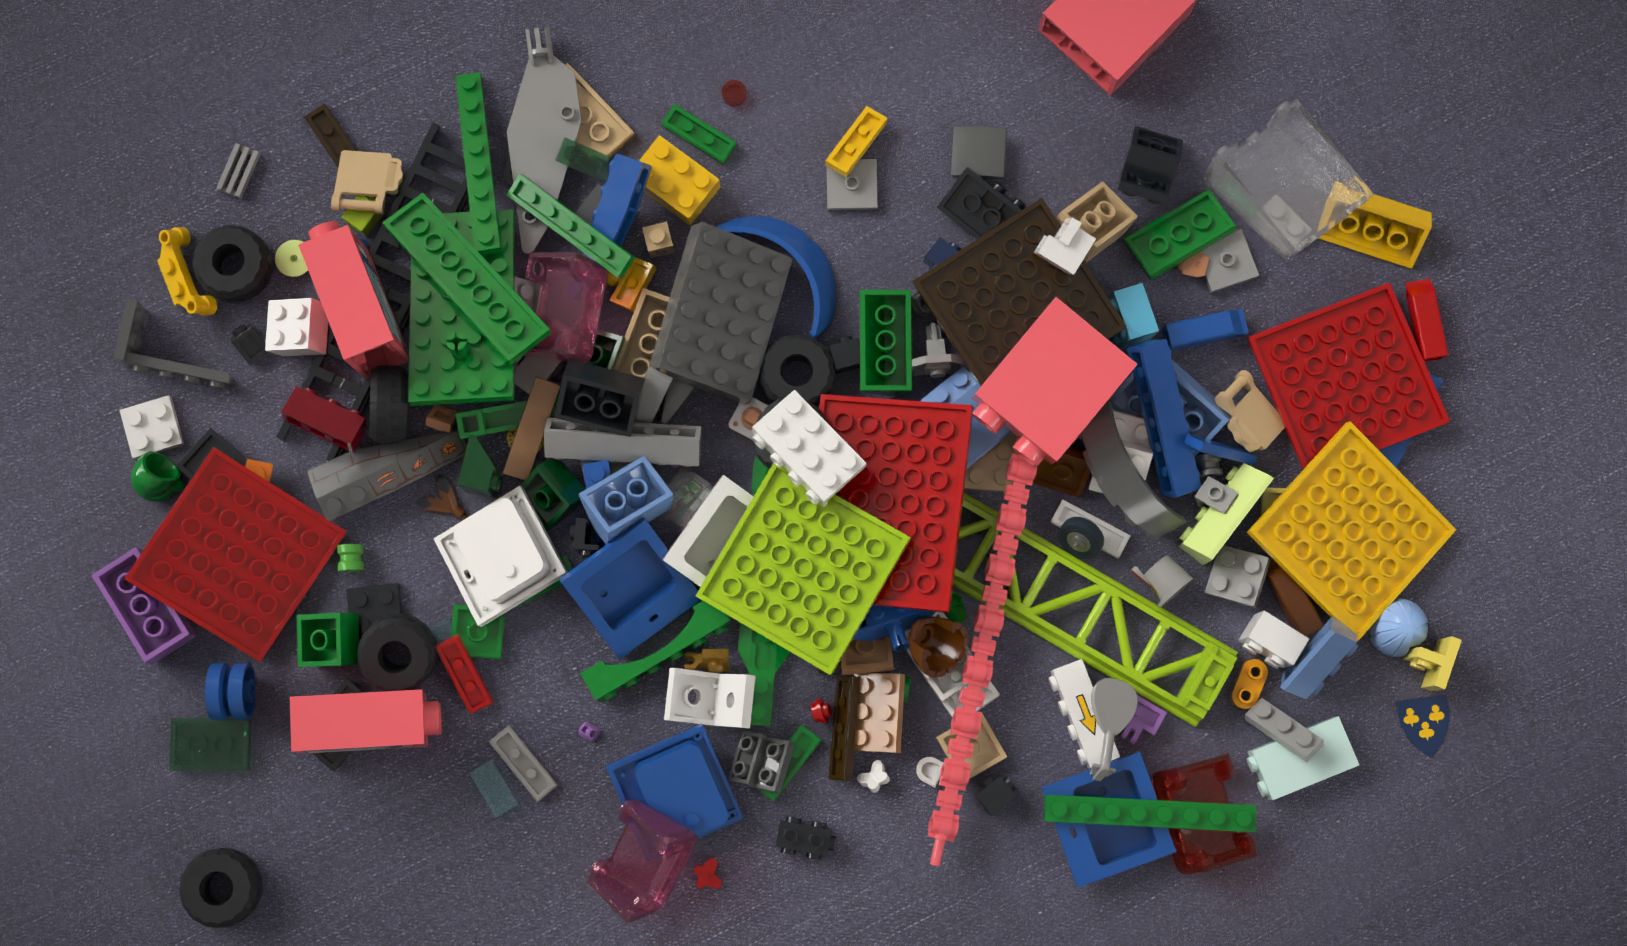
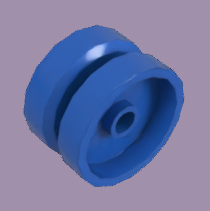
(230, 691)

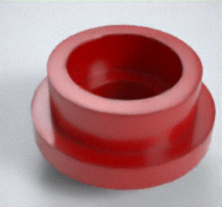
(821, 711)

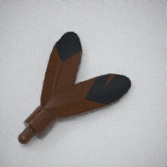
(447, 504)

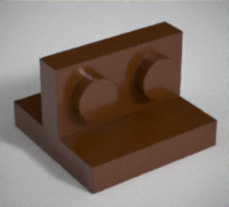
(1066, 474)

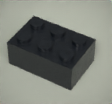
(599, 397)

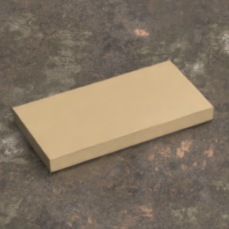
(600, 125)

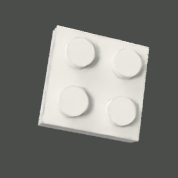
(152, 426)

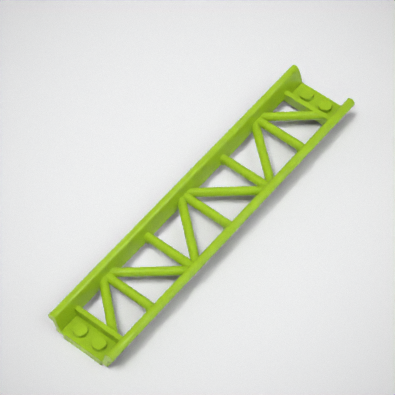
(1210, 666)

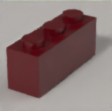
(324, 418)

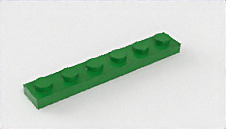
(571, 226)

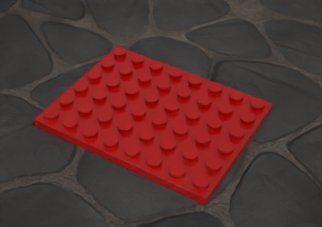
(910, 482)

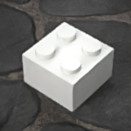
(296, 327)
(1273, 640)

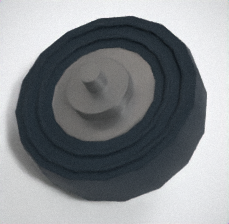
(1081, 537)

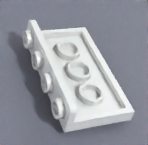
(807, 448)

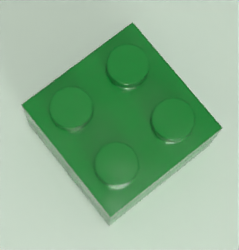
(327, 639)

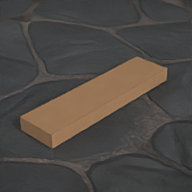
(531, 428)

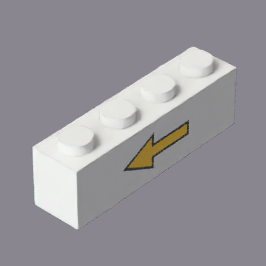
(1075, 694)

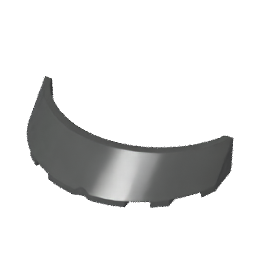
(1121, 479)

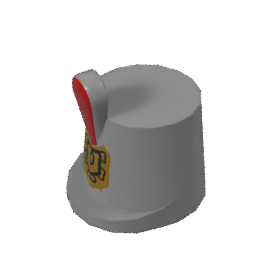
(1165, 579)

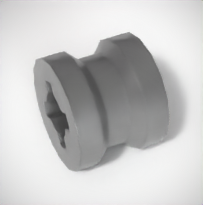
(1208, 465)

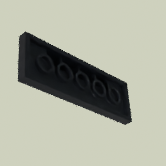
(978, 204)

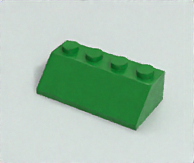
(885, 342)

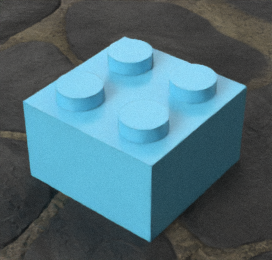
(1136, 313)

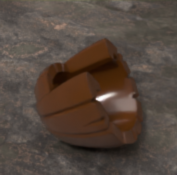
(937, 644)

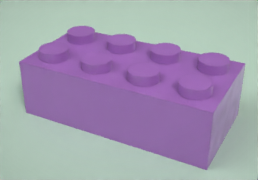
(149, 623)

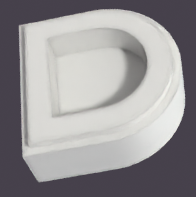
(929, 770)

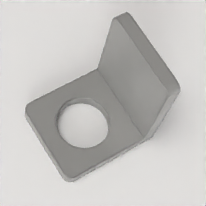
(1215, 495)

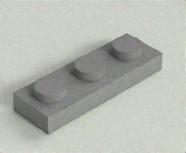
(1284, 730)

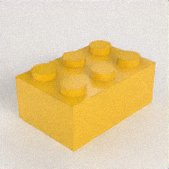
(678, 181)

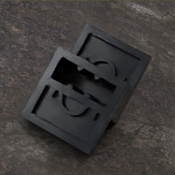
(1150, 165)

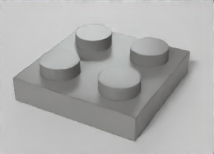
(1237, 576)

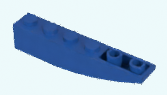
(620, 197)

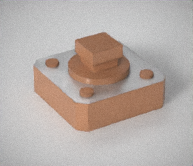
(746, 417)

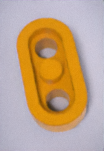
(1249, 683)

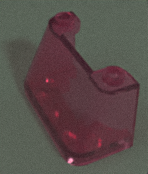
(644, 862)

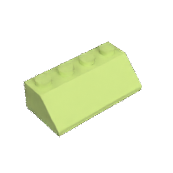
(1215, 528)

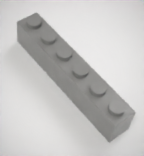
(657, 442)

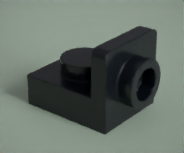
(248, 343)

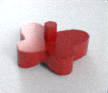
(707, 875)

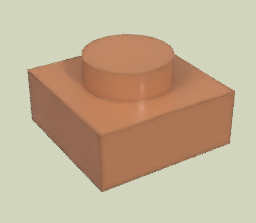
(441, 418)

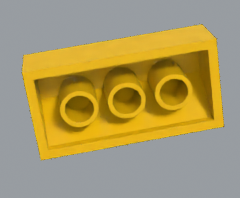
(1384, 231)

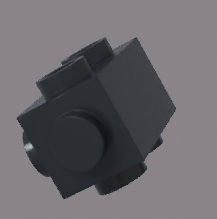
(812, 839)

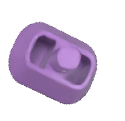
(589, 731)

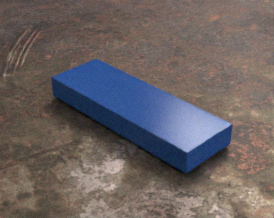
(1220, 449)

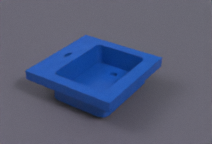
(627, 586)
(680, 781)
(1109, 849)

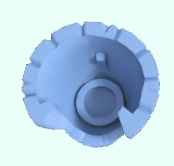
(1399, 628)

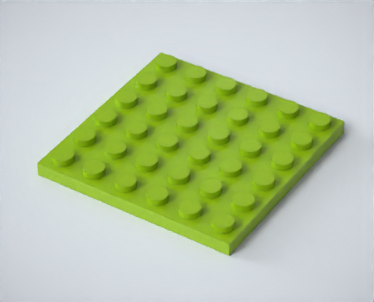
(803, 570)

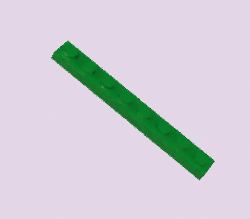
(478, 163)
(1150, 813)

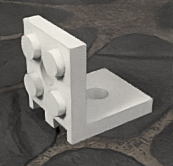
(719, 701)

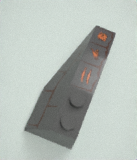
(379, 470)

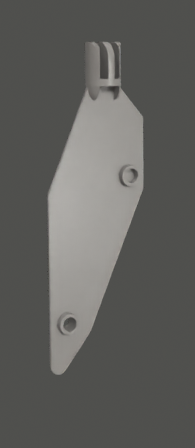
(540, 120)

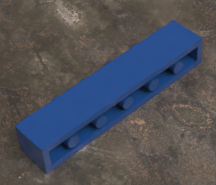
(1164, 418)

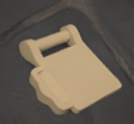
(366, 175)
(1253, 418)

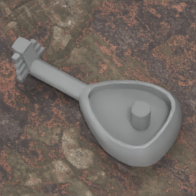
(1113, 707)

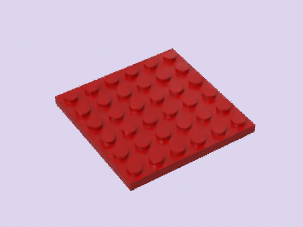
(1348, 366)
(235, 554)

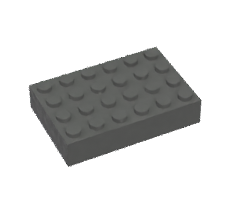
(720, 313)

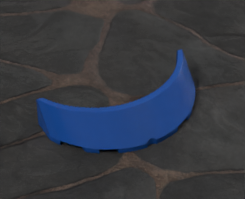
(807, 255)

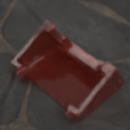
(1198, 848)

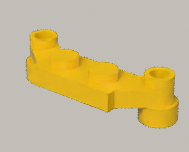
(178, 276)

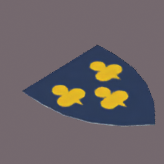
(1424, 722)

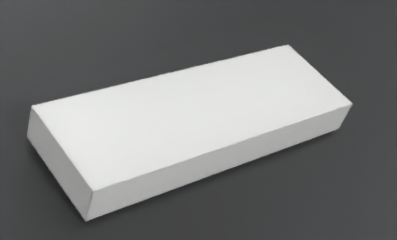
(1114, 539)

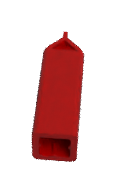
(1426, 320)

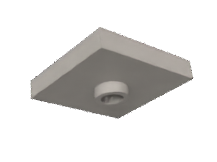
(856, 190)
(1229, 262)

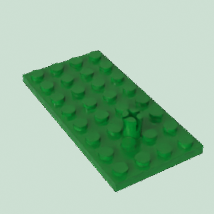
(446, 351)

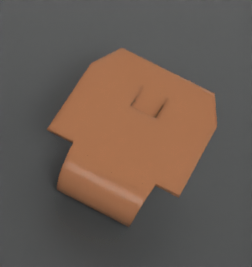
(1195, 265)

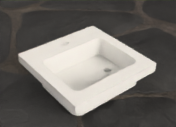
(708, 531)
(504, 553)

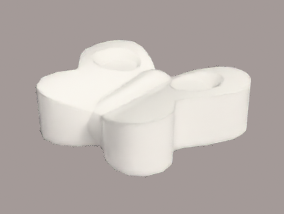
(875, 777)

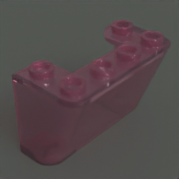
(567, 303)

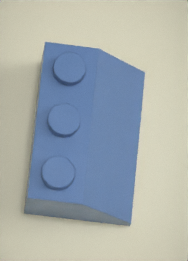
(625, 499)
(1319, 659)

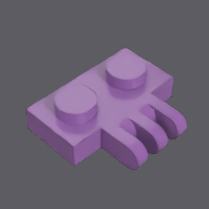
(1147, 718)

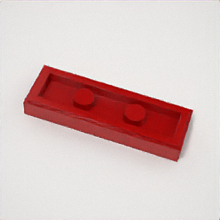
(464, 673)

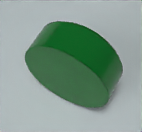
(907, 686)

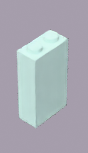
(1284, 772)

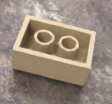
(1101, 216)

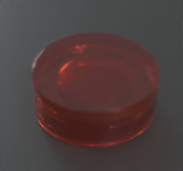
(734, 93)

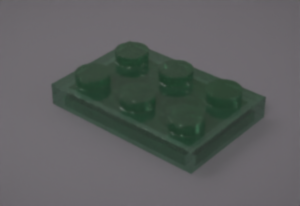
(209, 744)

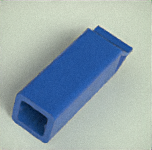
(1205, 329)

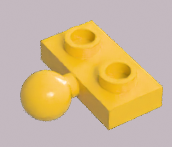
(631, 285)

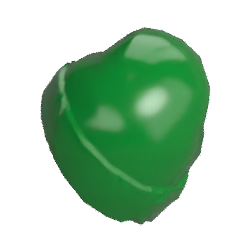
(156, 477)

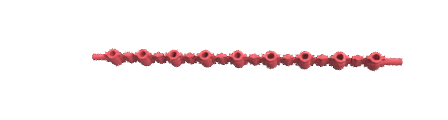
(977, 669)

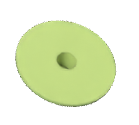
(290, 259)

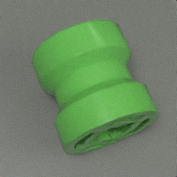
(350, 557)

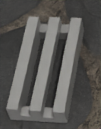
(230, 166)

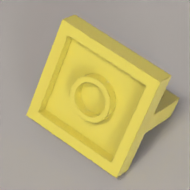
(1437, 662)

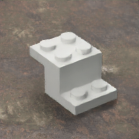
(1136, 442)

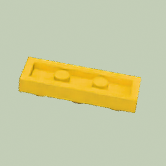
(856, 141)

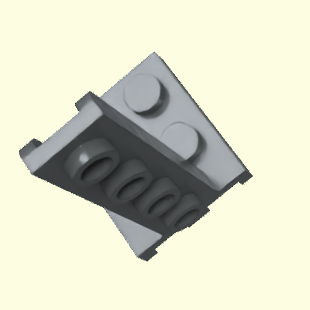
(129, 343)

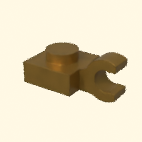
(711, 660)

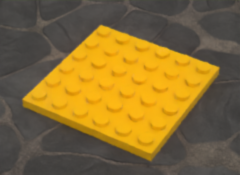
(1351, 530)

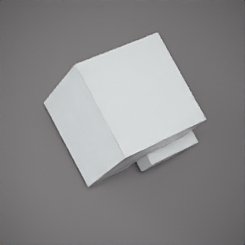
(1067, 247)

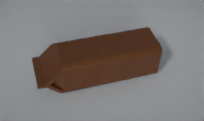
(1293, 601)

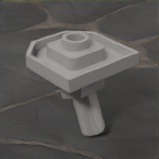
(936, 361)

